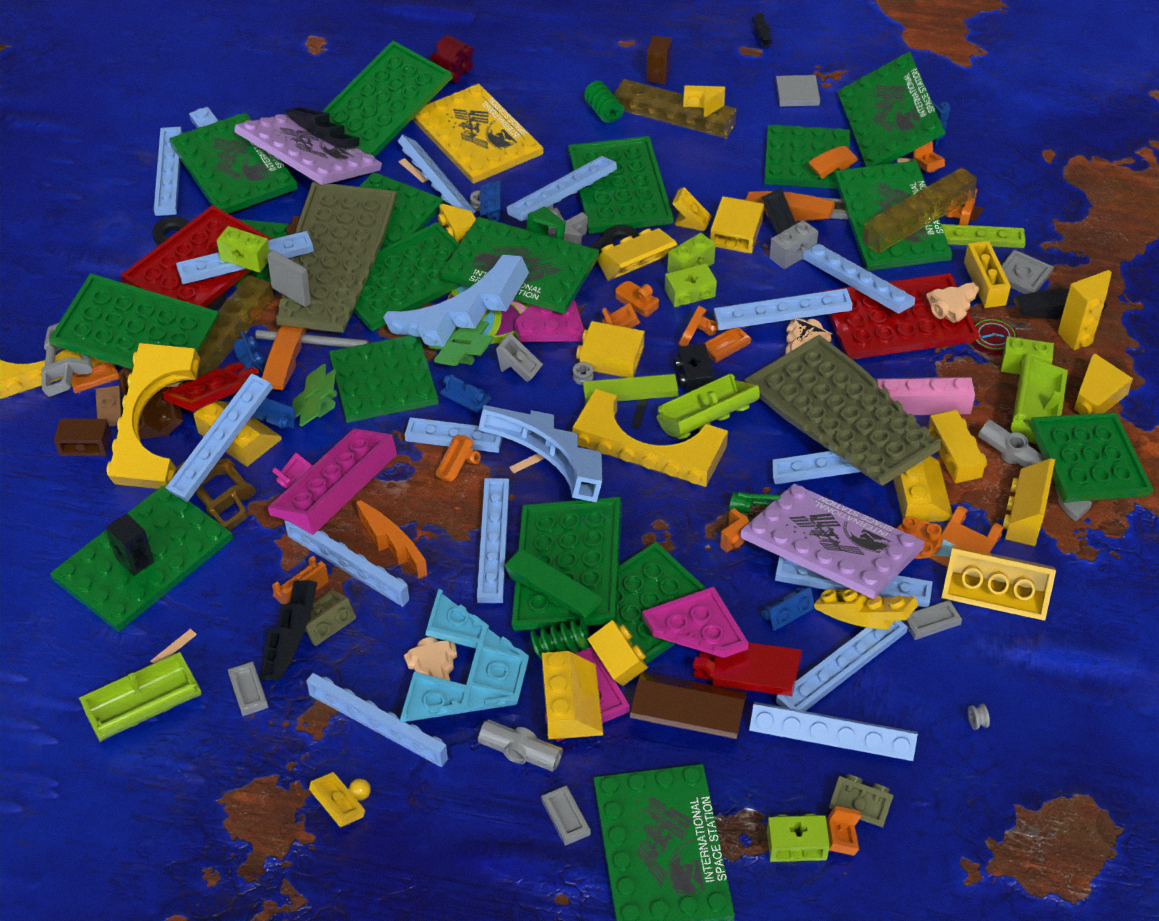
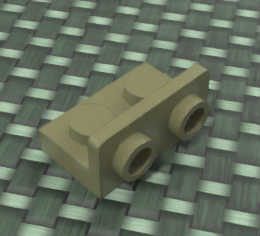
(328, 616)
(870, 801)

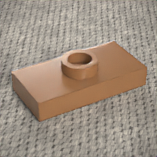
(109, 404)

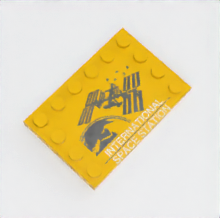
(477, 133)

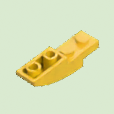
(864, 611)

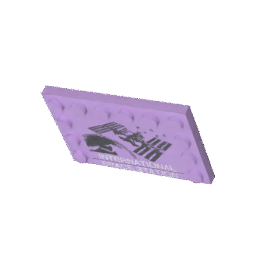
(306, 152)
(833, 540)

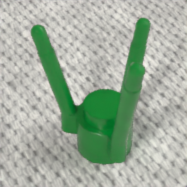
(744, 502)

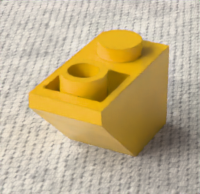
(456, 221)

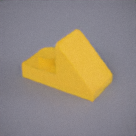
(706, 97)
(691, 212)

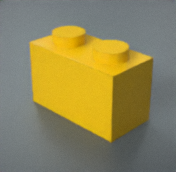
(618, 653)

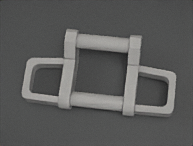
(61, 368)

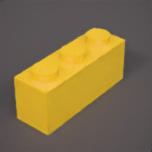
(987, 274)
(958, 447)

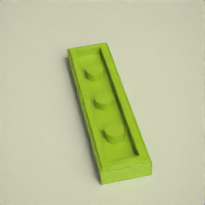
(996, 235)
(635, 387)

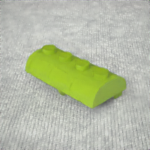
(1038, 393)
(705, 405)
(139, 696)

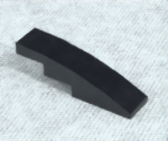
(319, 125)
(1043, 304)
(285, 639)

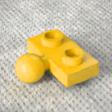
(338, 800)

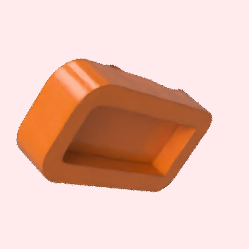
(963, 213)
(639, 297)
(700, 322)
(456, 454)

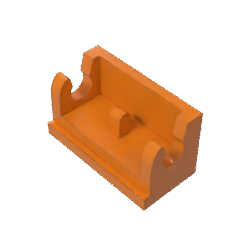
(313, 572)

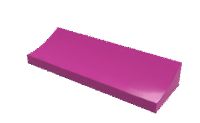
(334, 479)

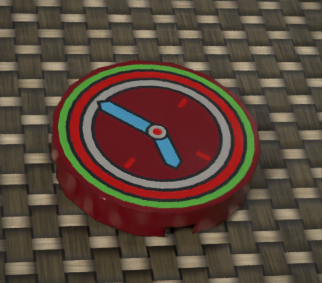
(993, 335)

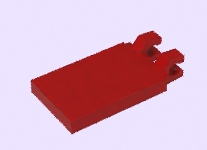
(209, 387)
(756, 669)

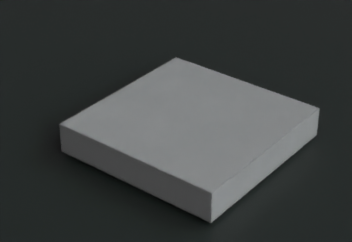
(797, 90)
(1026, 272)
(289, 278)

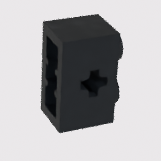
(693, 366)
(130, 544)

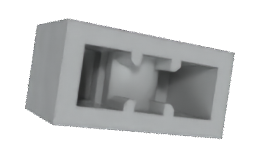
(789, 245)

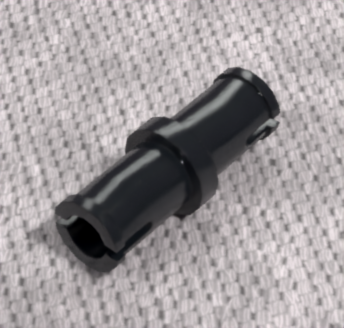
(762, 30)

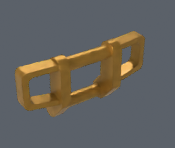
(234, 494)

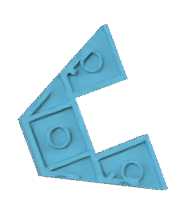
(494, 673)

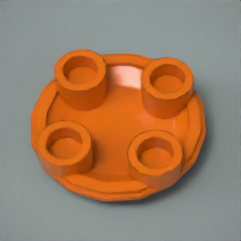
(925, 531)

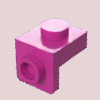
(292, 471)

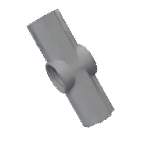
(1013, 446)
(520, 745)

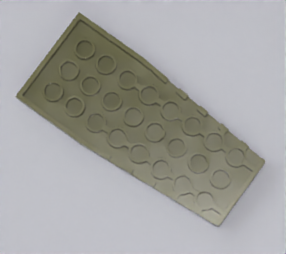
(346, 236)
(844, 410)

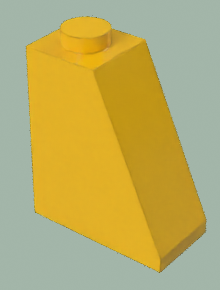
(1101, 387)

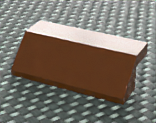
(158, 416)
(688, 705)

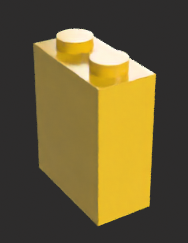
(737, 224)
(612, 349)

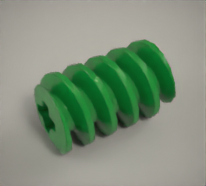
(603, 102)
(563, 640)

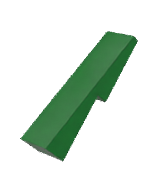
(555, 585)

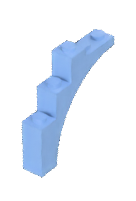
(464, 310)
(537, 431)

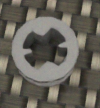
(475, 200)
(585, 368)
(978, 716)

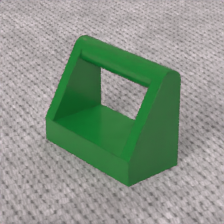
(541, 219)

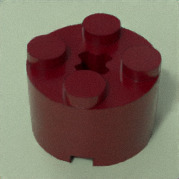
(453, 56)

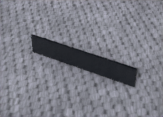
(639, 413)

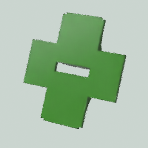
(466, 344)
(319, 392)

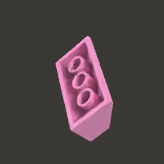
(931, 394)

